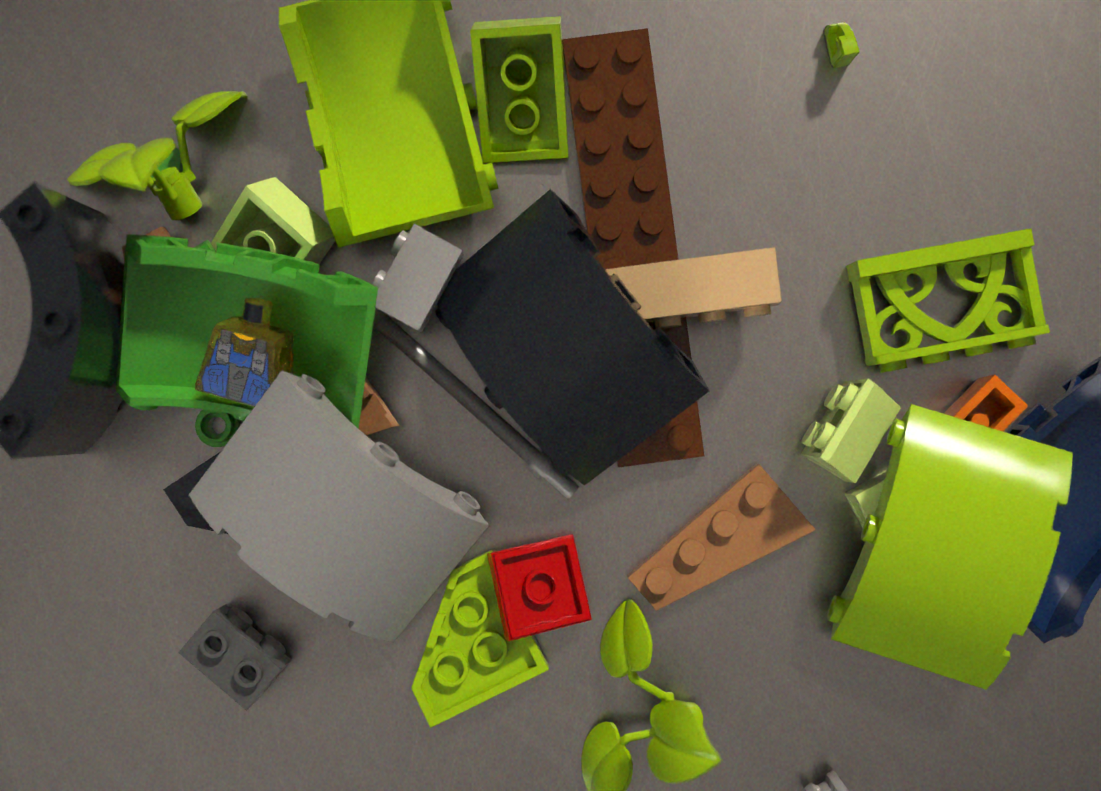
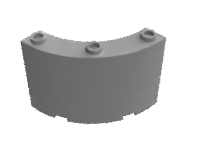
(334, 512)

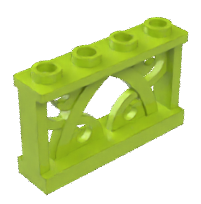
(990, 259)

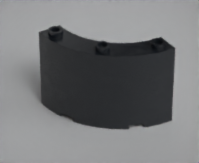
(565, 342)
(70, 365)

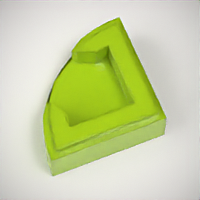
(841, 44)

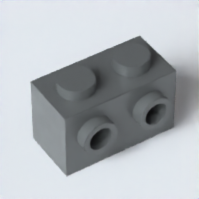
(236, 655)

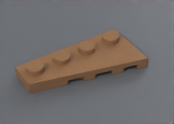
(729, 533)

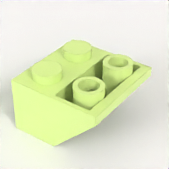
(850, 428)

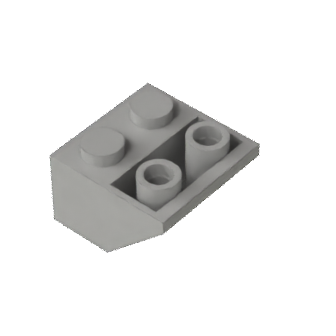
(416, 277)

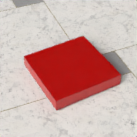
(539, 587)

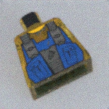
(245, 355)

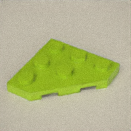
(468, 650)

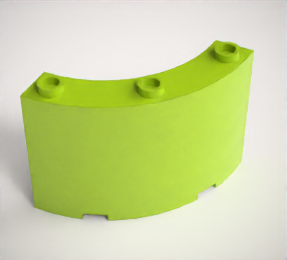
(387, 114)
(954, 547)

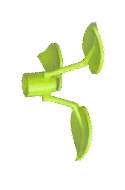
(134, 166)
(678, 741)

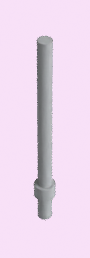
(539, 462)

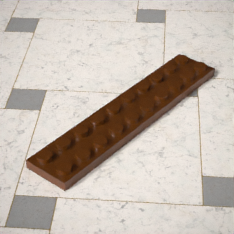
(627, 187)

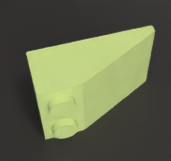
(277, 222)

